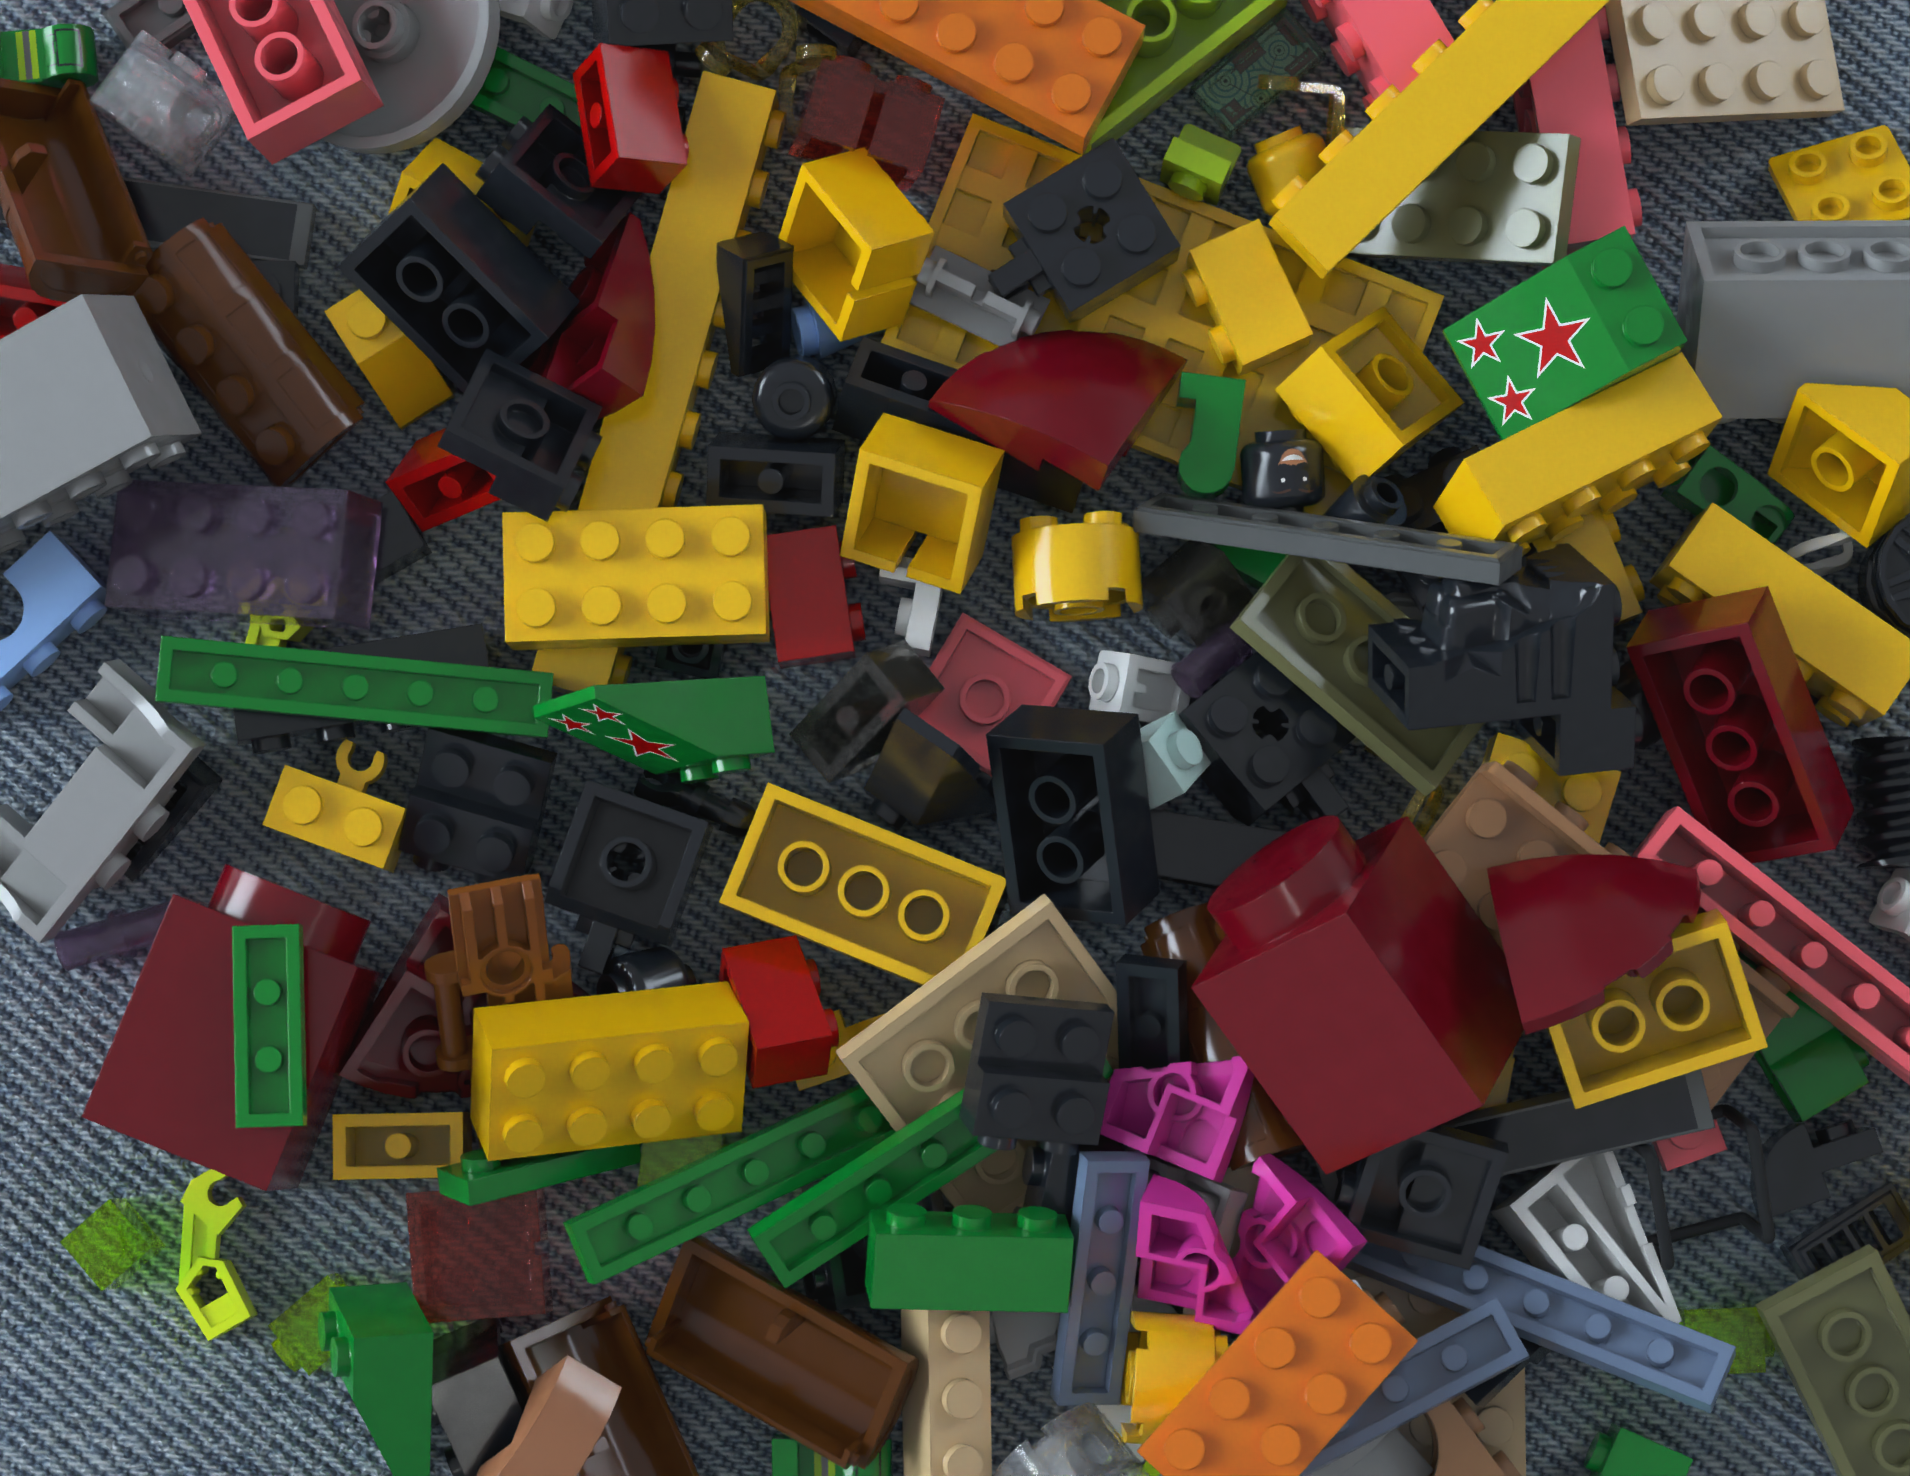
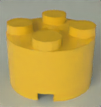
(1076, 567)
(1163, 1366)

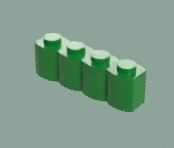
(1810, 1061)

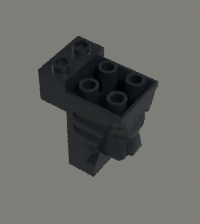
(1516, 652)

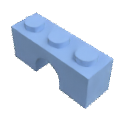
(57, 598)

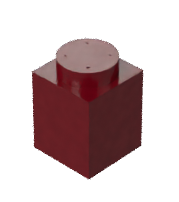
(1358, 987)
(174, 1049)

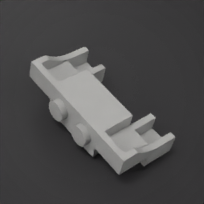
(102, 808)

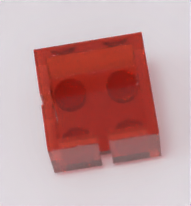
(856, 110)
(478, 1256)

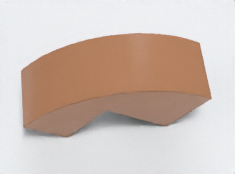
(558, 1423)

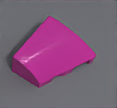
(1181, 1112)
(1285, 1228)
(1187, 1259)

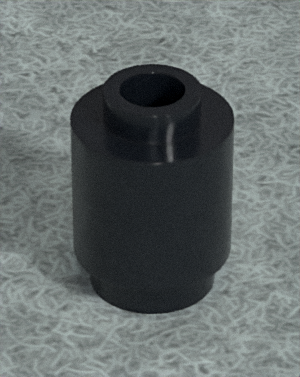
(1370, 500)

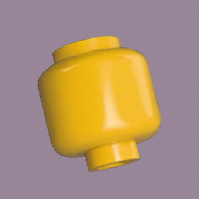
(1281, 160)

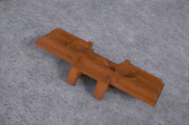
(496, 952)

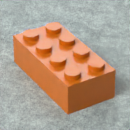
(1283, 1381)

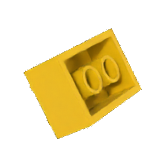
(1663, 1025)

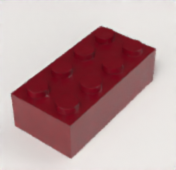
(1741, 725)

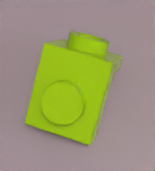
(1199, 164)

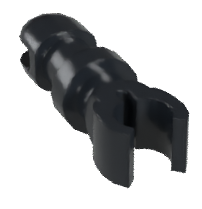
(732, 816)

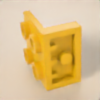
(1845, 178)

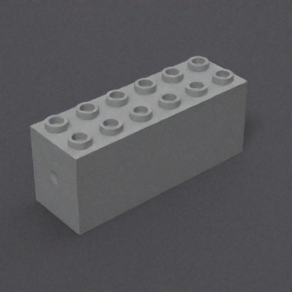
(1794, 308)
(82, 410)

